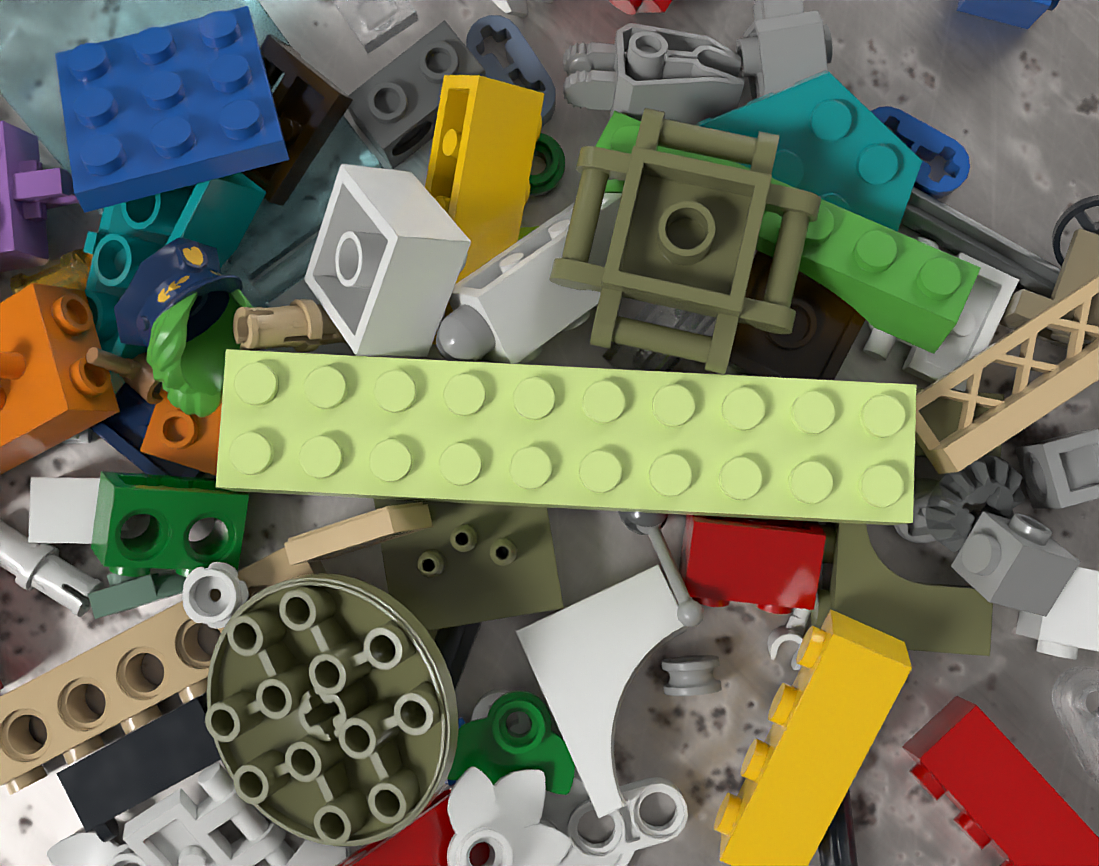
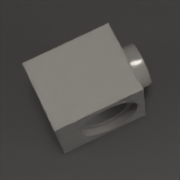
(1061, 469)

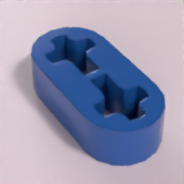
(927, 144)

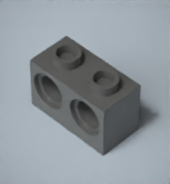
(402, 100)

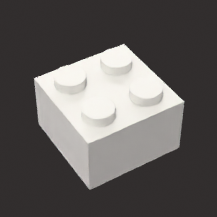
(385, 261)

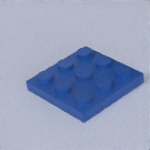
(167, 109)

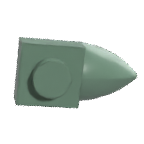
(132, 592)

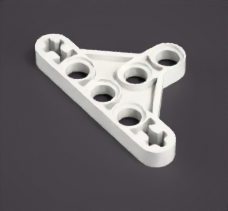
(564, 811)

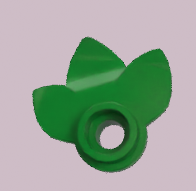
(499, 751)

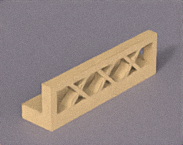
(1028, 400)

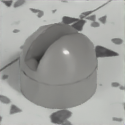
(464, 335)

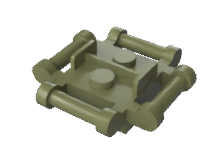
(685, 237)

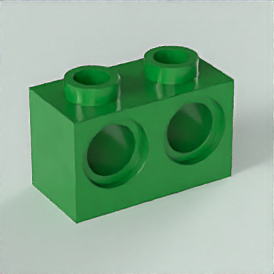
(173, 508)

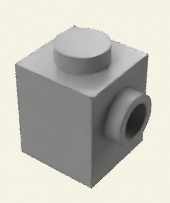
(1015, 563)

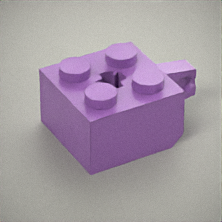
(25, 197)

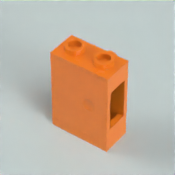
(44, 372)

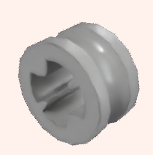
(691, 675)

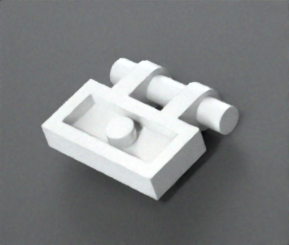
(968, 337)
(187, 833)

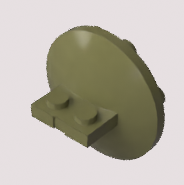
(332, 709)

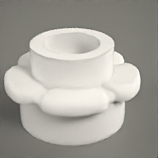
(197, 594)

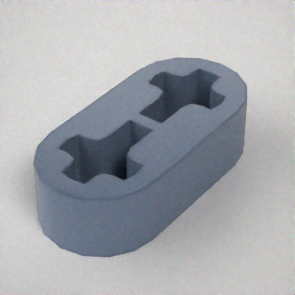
(522, 59)

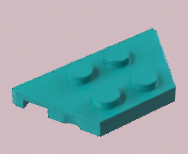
(831, 147)

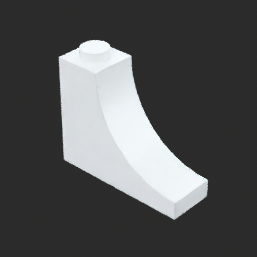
(588, 662)

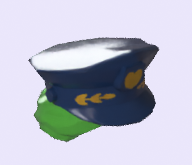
(185, 319)

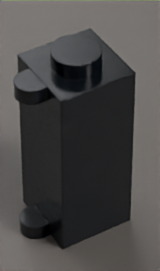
(139, 767)

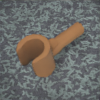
(135, 371)

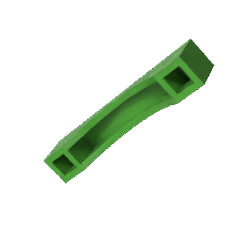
(874, 269)

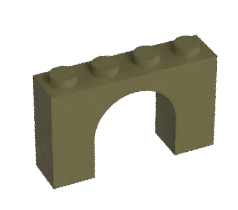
(920, 614)

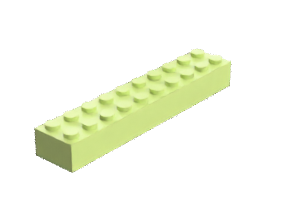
(567, 437)

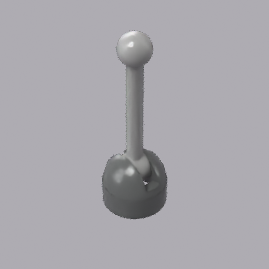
(689, 611)

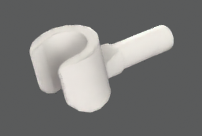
(793, 631)

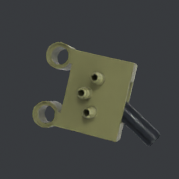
(472, 570)

